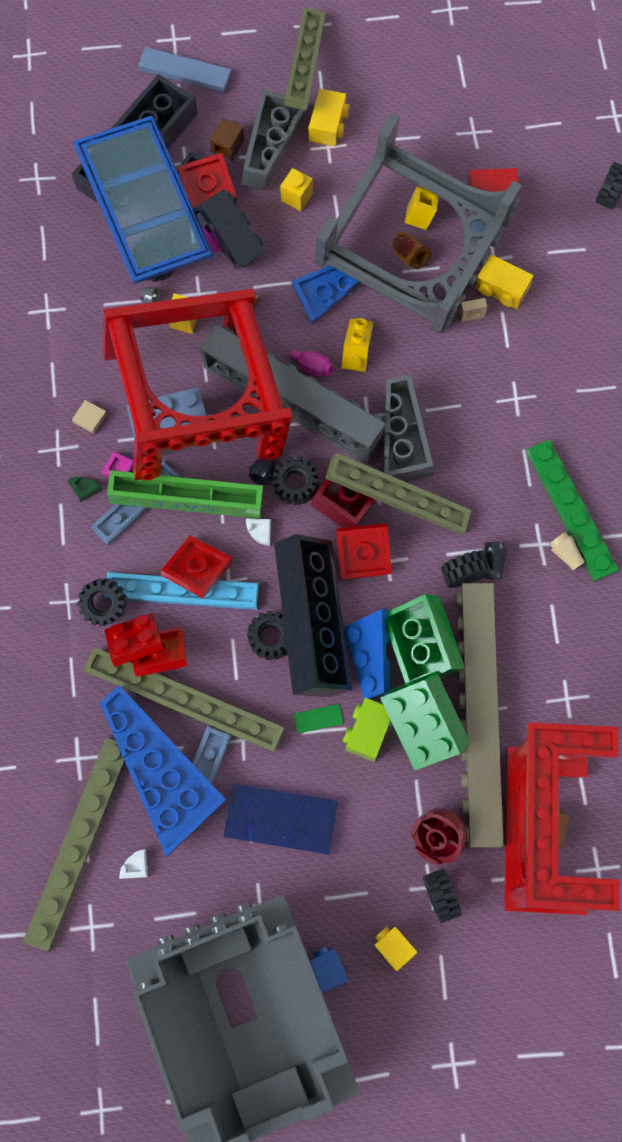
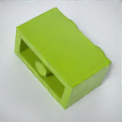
(368, 730)

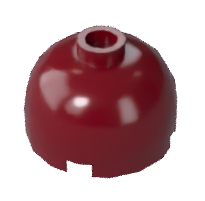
(439, 836)

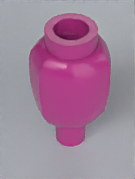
(313, 363)

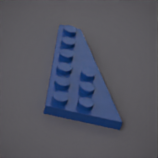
(166, 780)

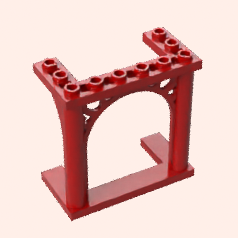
(151, 440)
(532, 820)

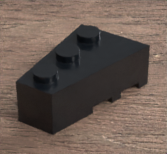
(230, 228)

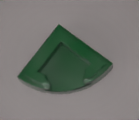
(84, 487)

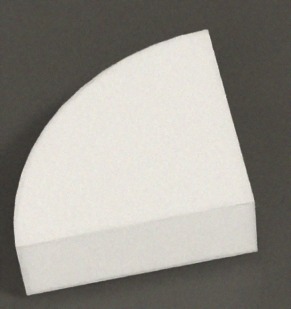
(259, 530)
(135, 866)

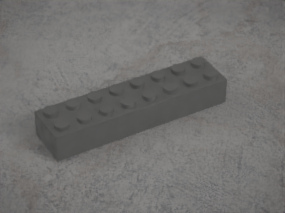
(311, 404)

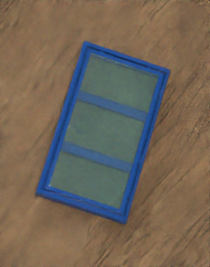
(142, 199)

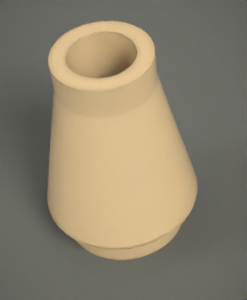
(567, 550)

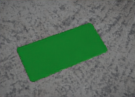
(318, 718)

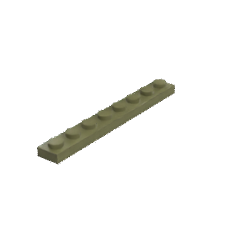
(187, 701)
(76, 847)

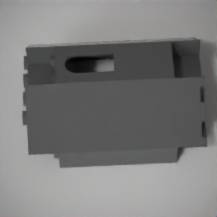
(262, 1072)

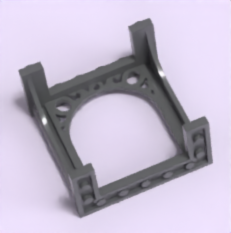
(489, 207)

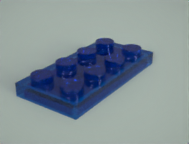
(280, 819)

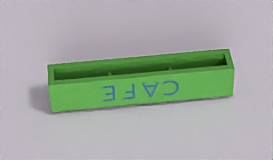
(186, 495)

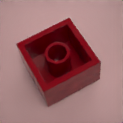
(341, 504)

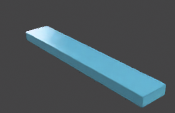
(161, 590)

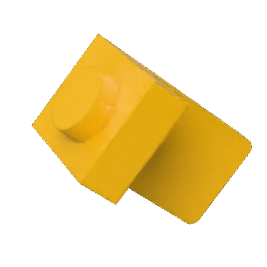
(357, 344)

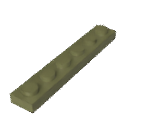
(304, 59)
(398, 493)

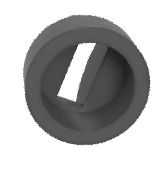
(150, 295)

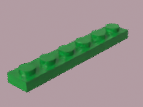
(572, 510)

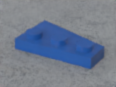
(322, 290)
(368, 650)

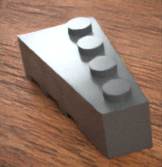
(270, 138)
(406, 443)

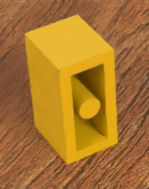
(327, 117)
(503, 282)

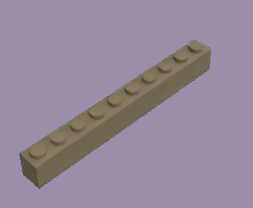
(481, 718)

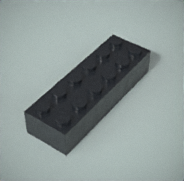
(172, 112)
(312, 616)

